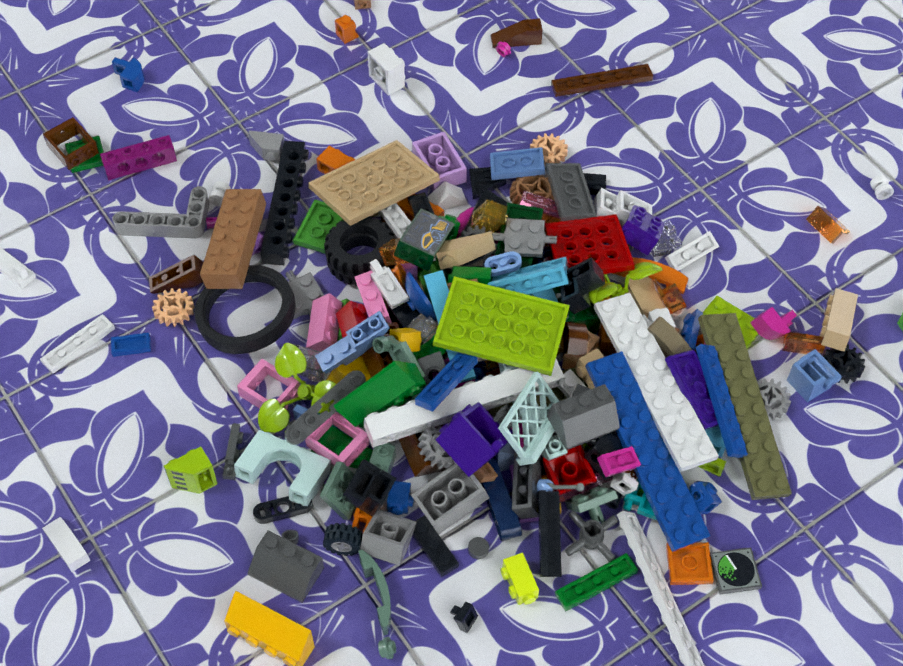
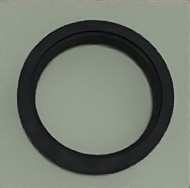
(257, 340)

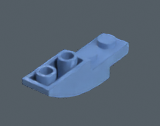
(352, 346)

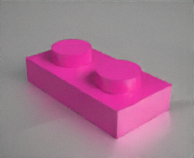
(618, 461)

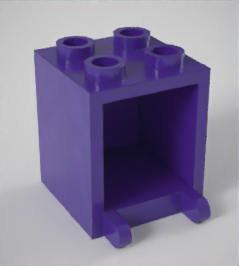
(472, 438)

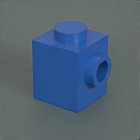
(400, 498)

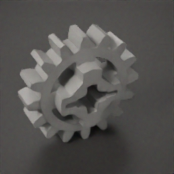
(778, 398)
(433, 450)

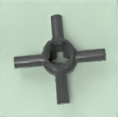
(587, 530)

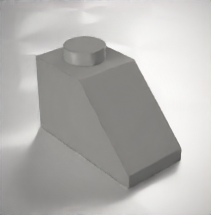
(267, 145)

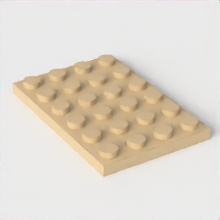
(373, 182)

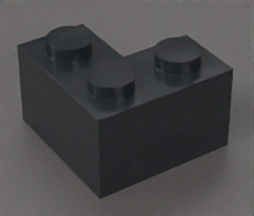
(581, 280)

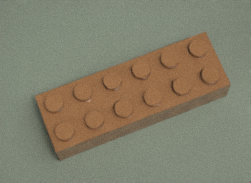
(233, 239)

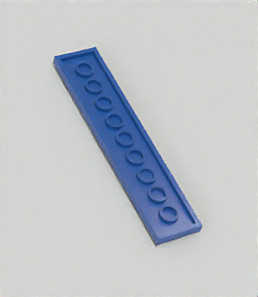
(658, 472)

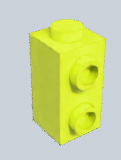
(520, 578)

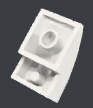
(621, 204)

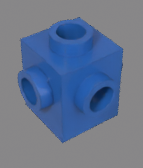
(704, 496)

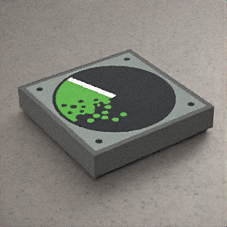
(735, 571)

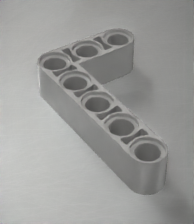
(167, 224)

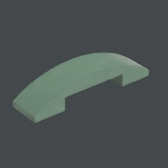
(370, 569)

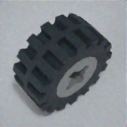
(342, 539)

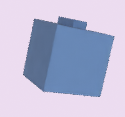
(812, 375)

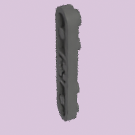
(310, 420)

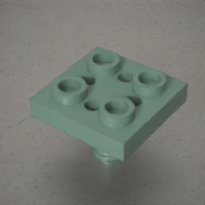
(335, 488)
(591, 501)

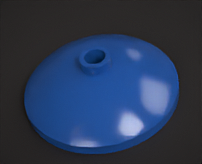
(418, 298)

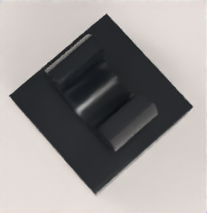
(464, 616)

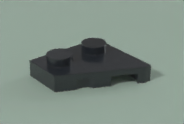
(480, 179)

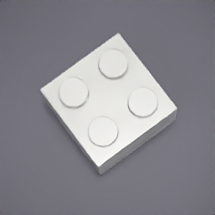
(386, 69)

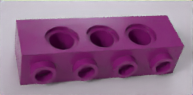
(138, 157)

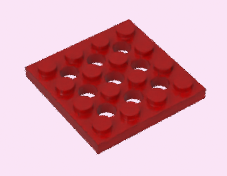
(591, 226)

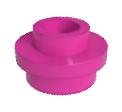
(503, 49)

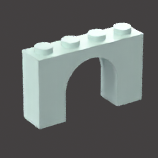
(268, 448)

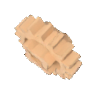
(553, 148)
(173, 307)

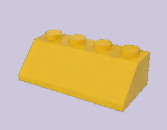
(268, 630)

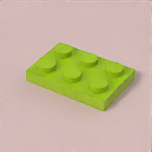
(721, 306)

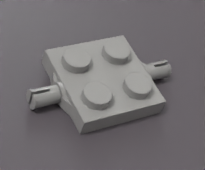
(525, 237)
(305, 291)

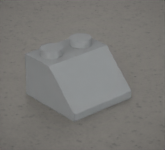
(388, 537)

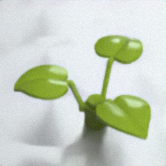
(612, 289)
(289, 363)

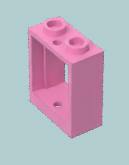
(257, 375)
(351, 452)

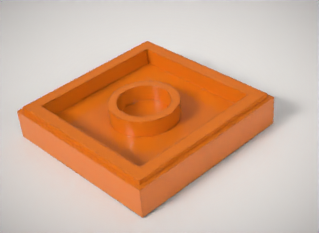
(690, 565)

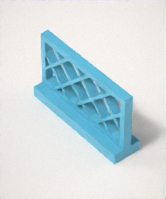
(534, 277)

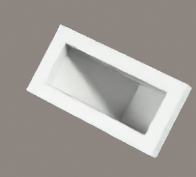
(447, 196)

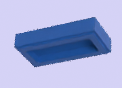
(130, 344)

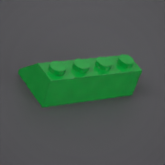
(381, 392)

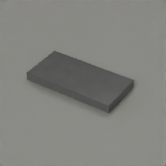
(570, 191)

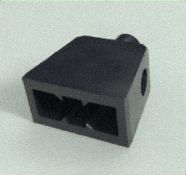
(600, 446)

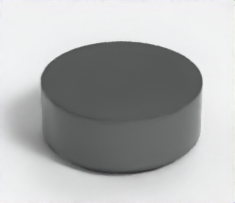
(478, 548)

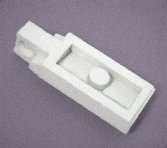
(388, 285)

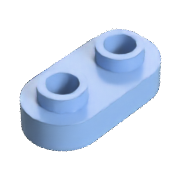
(502, 263)

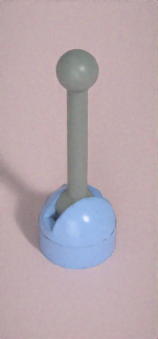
(548, 485)

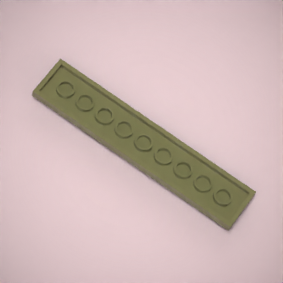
(763, 463)

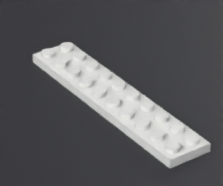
(668, 406)

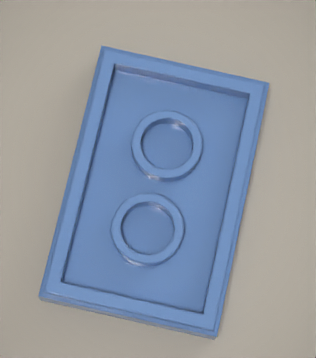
(517, 163)

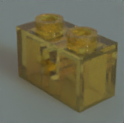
(489, 215)

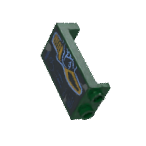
(423, 239)

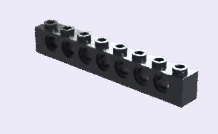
(284, 203)

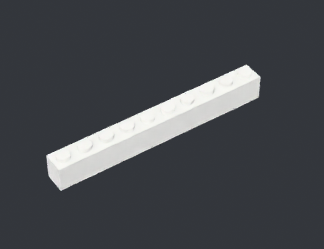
(490, 392)

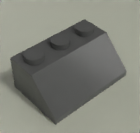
(584, 417)
(285, 566)

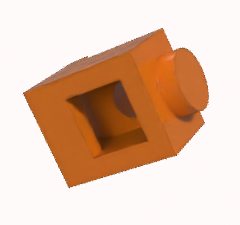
(345, 29)

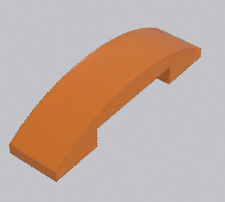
(667, 276)

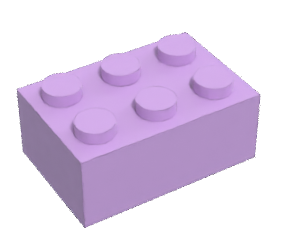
(442, 158)

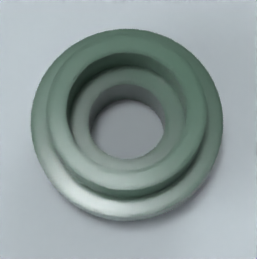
(387, 648)

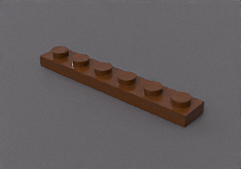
(601, 80)

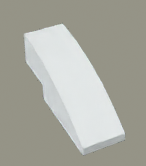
(66, 544)

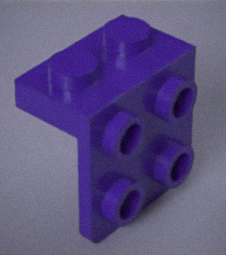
(642, 229)

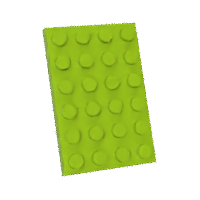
(501, 325)

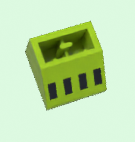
(191, 472)

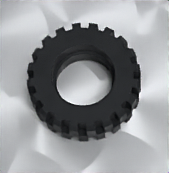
(345, 237)

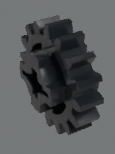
(851, 360)

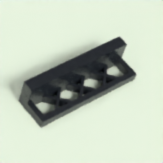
(549, 533)

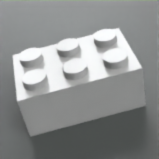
(449, 497)

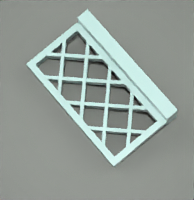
(542, 429)

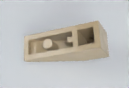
(465, 249)

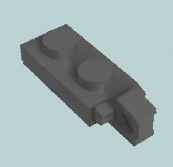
(232, 453)

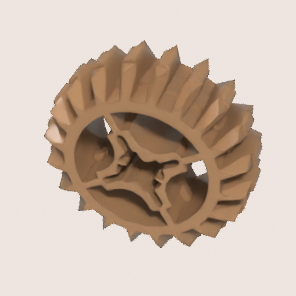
(534, 184)

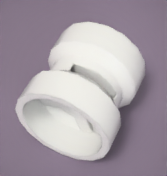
(882, 187)
(217, 194)

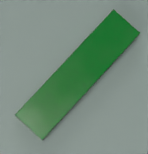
(596, 582)

